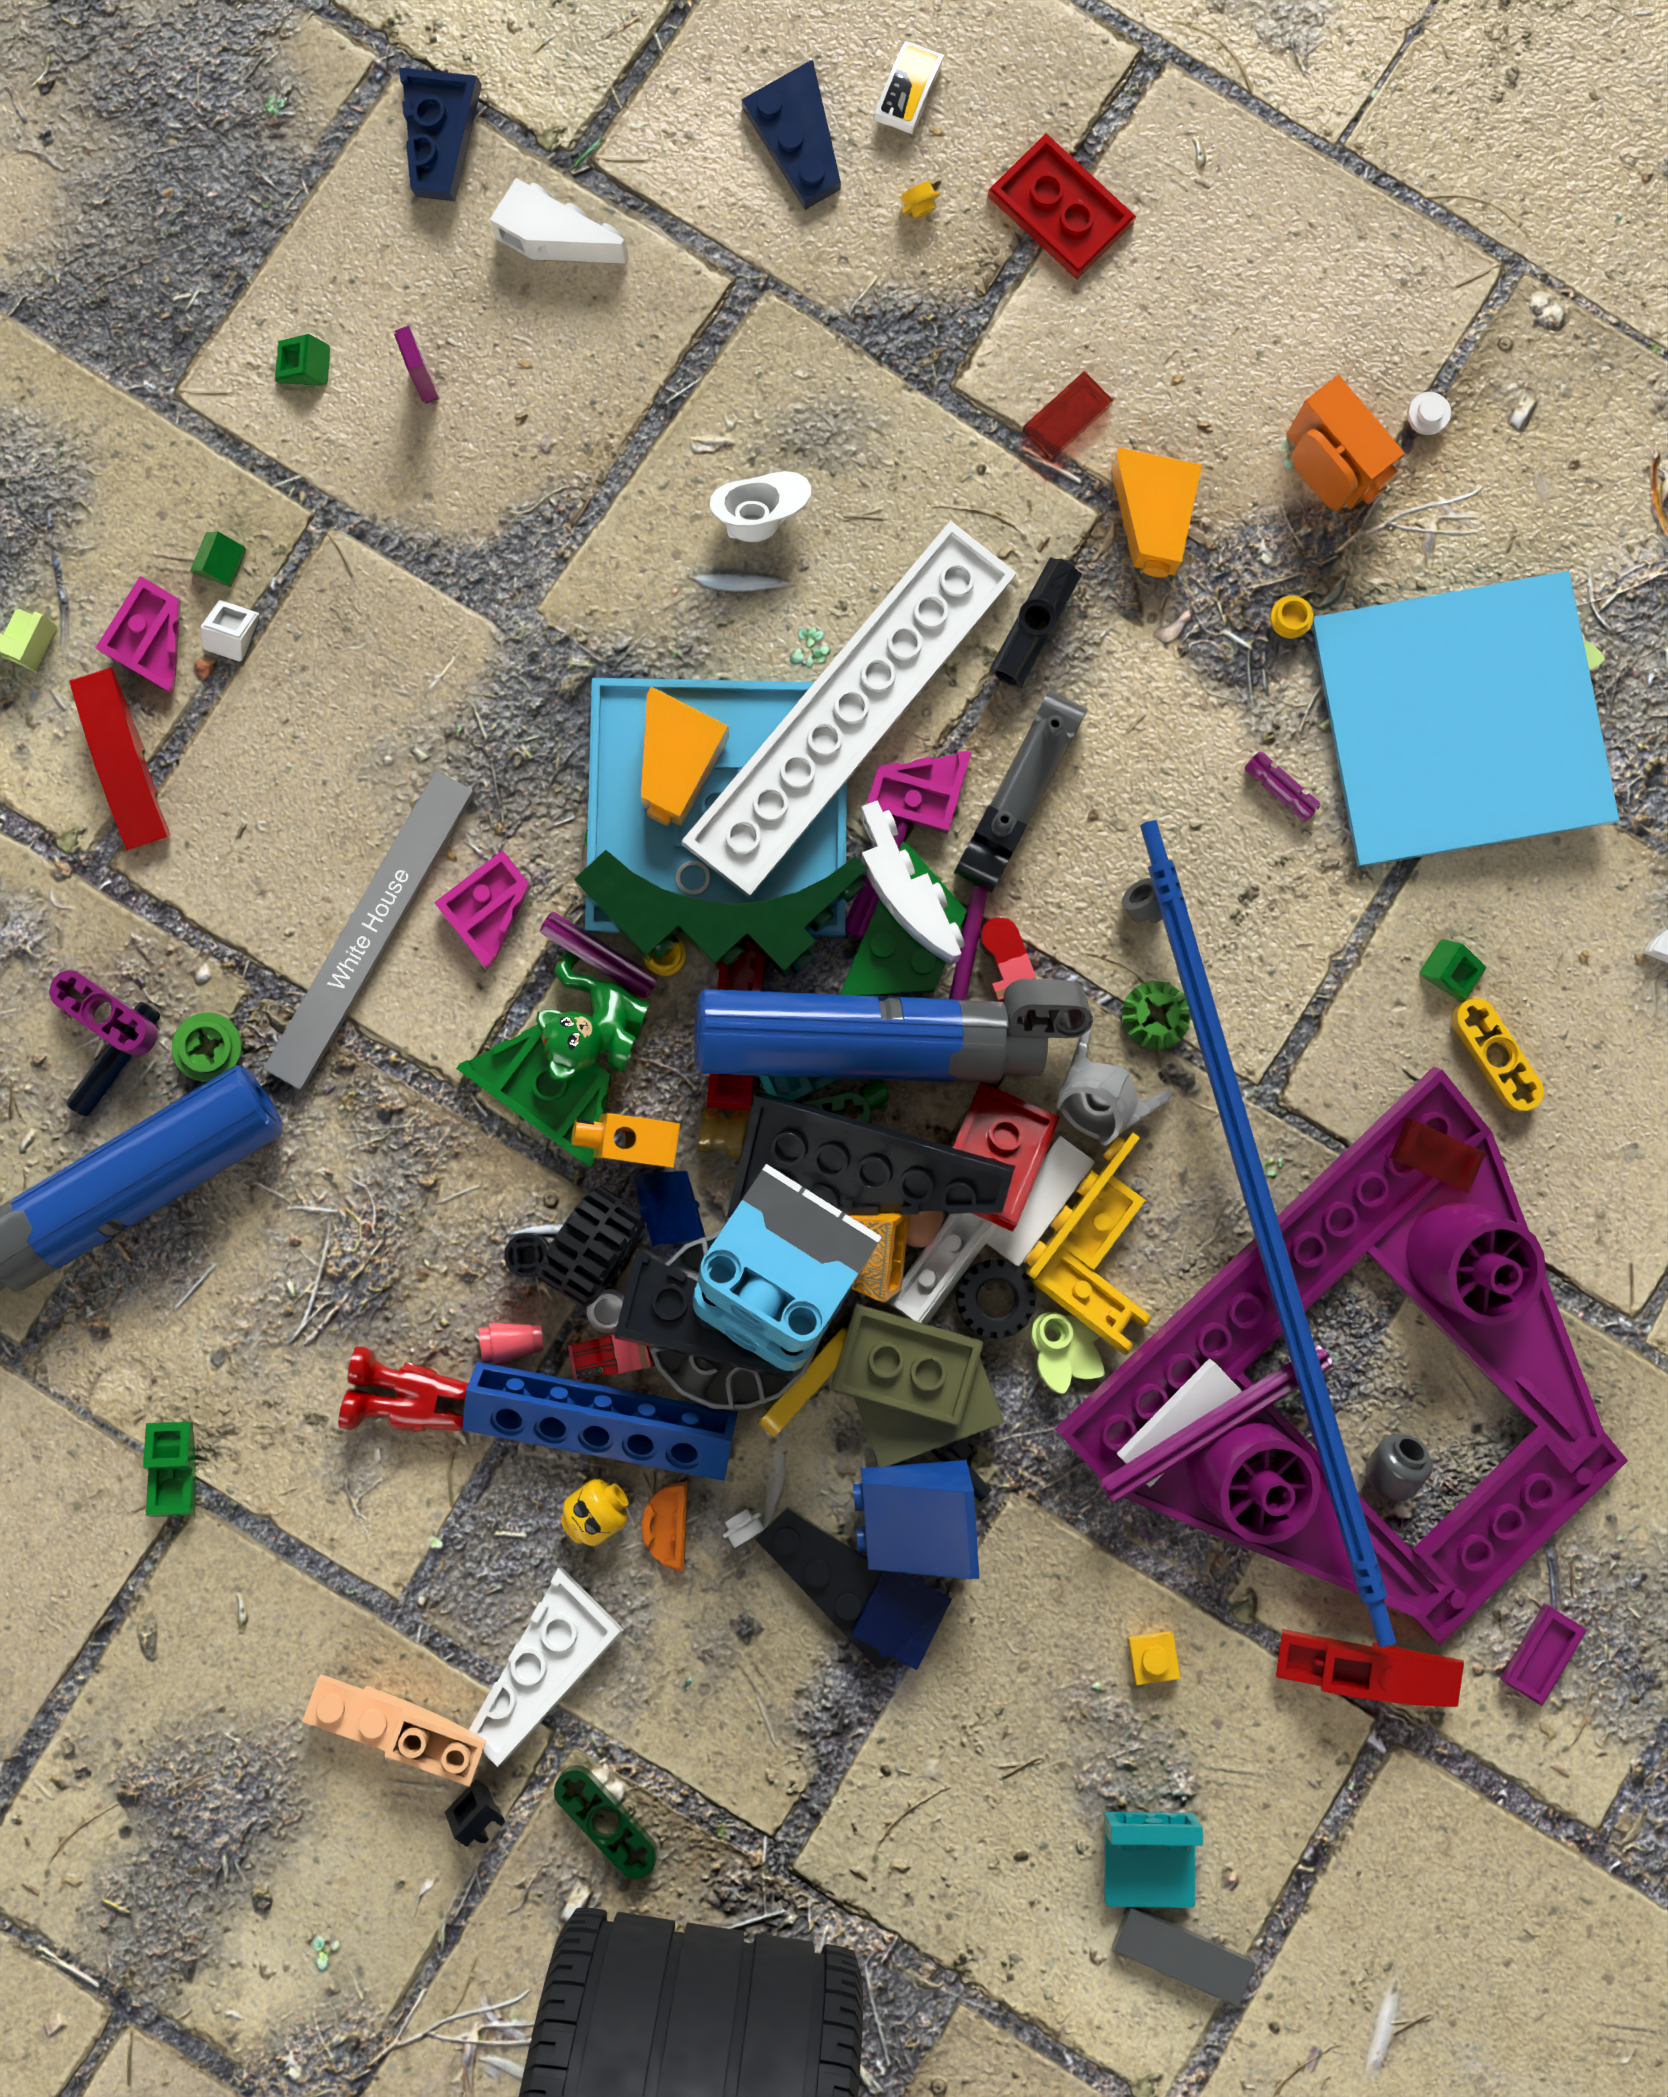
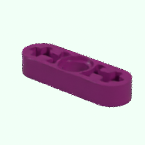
(120, 1013)

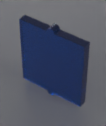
(669, 1207)
(901, 1617)

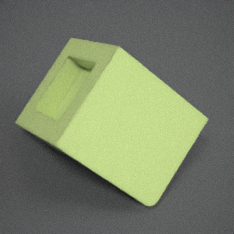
(26, 639)

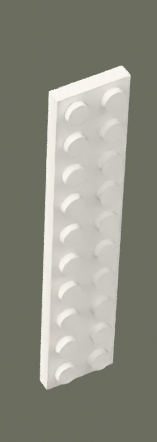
(848, 709)

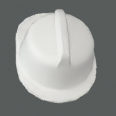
(760, 504)

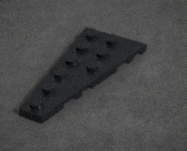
(865, 1165)

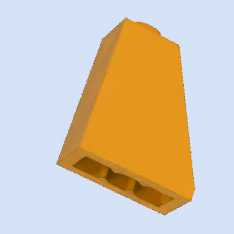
(1156, 507)
(677, 756)

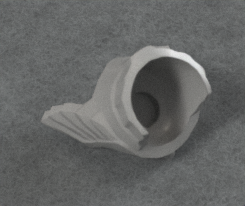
(1102, 1097)

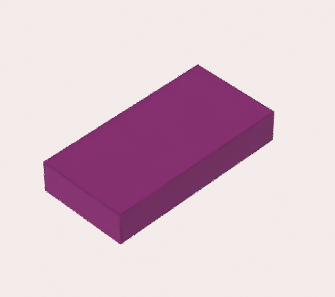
(416, 364)
(1543, 1654)

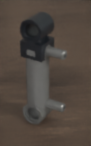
(1020, 791)

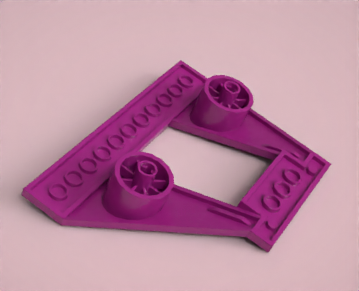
(1508, 1330)

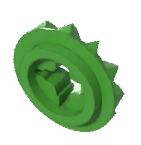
(1136, 1011)
(189, 1039)

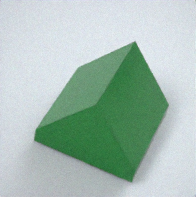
(218, 558)

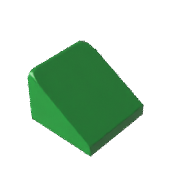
(302, 361)
(1453, 969)

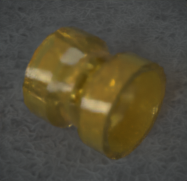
(718, 1133)

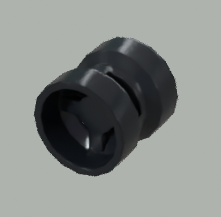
(531, 1250)

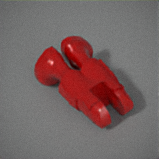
(415, 1400)

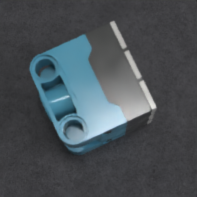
(781, 1270)

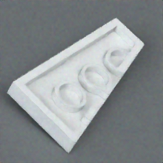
(555, 1651)

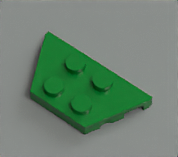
(890, 958)
(521, 1080)

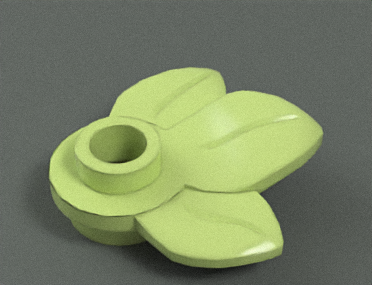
(1069, 1355)

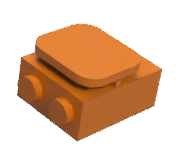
(1342, 447)

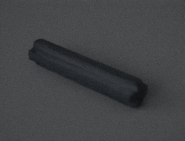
(106, 1068)

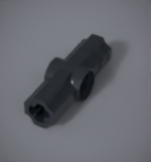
(1047, 601)

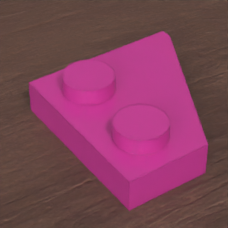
(145, 634)
(921, 790)
(486, 906)

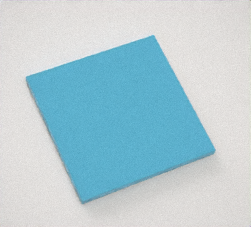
(1464, 719)
(656, 851)

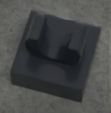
(472, 1814)

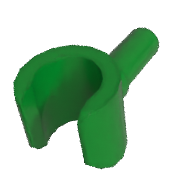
(875, 1093)

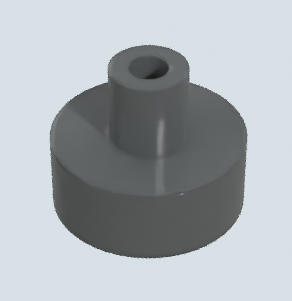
(1141, 902)

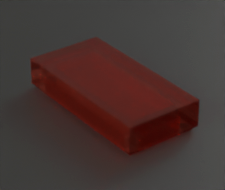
(1067, 415)
(1437, 1155)

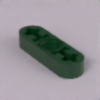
(636, 1838)

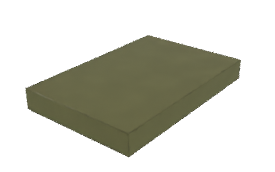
(906, 1365)
(904, 1435)

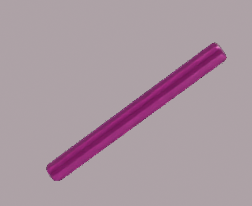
(1205, 1430)

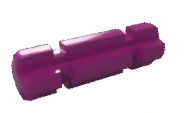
(1282, 786)

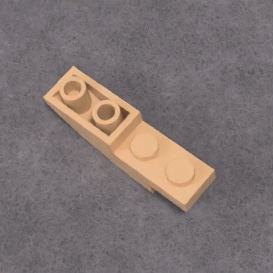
(395, 1726)

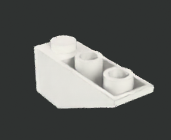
(550, 230)

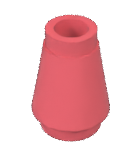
(509, 1342)

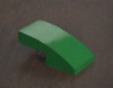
(171, 1469)

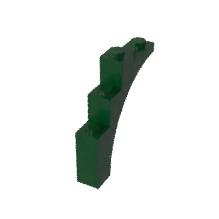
(718, 930)

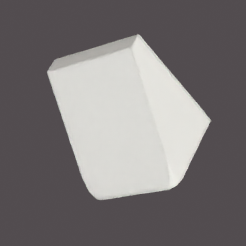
(228, 630)

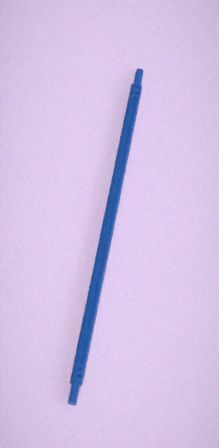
(1268, 1236)

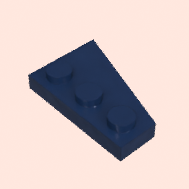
(439, 128)
(796, 133)

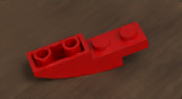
(1370, 1671)

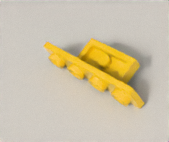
(1097, 1216)

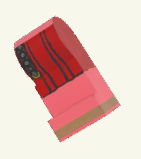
(1003, 944)
(608, 1357)

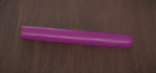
(970, 936)

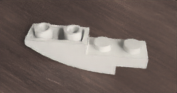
(913, 902)

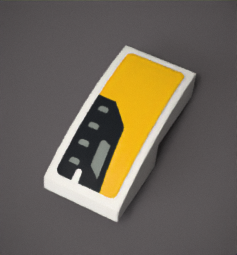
(908, 87)

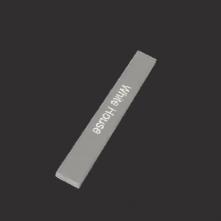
(369, 930)

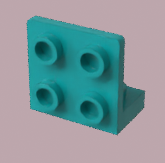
(1150, 1859)

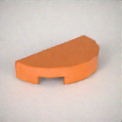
(665, 1525)

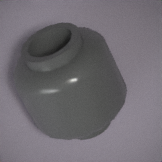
(1399, 1467)

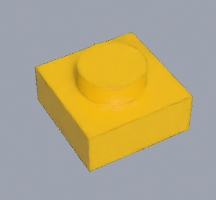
(1153, 1658)

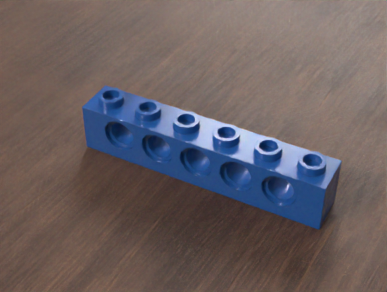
(599, 1420)

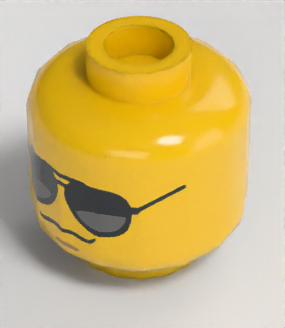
(594, 1512)

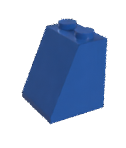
(918, 1519)

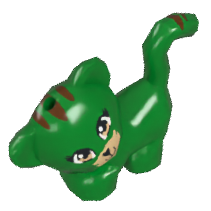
(576, 1039)

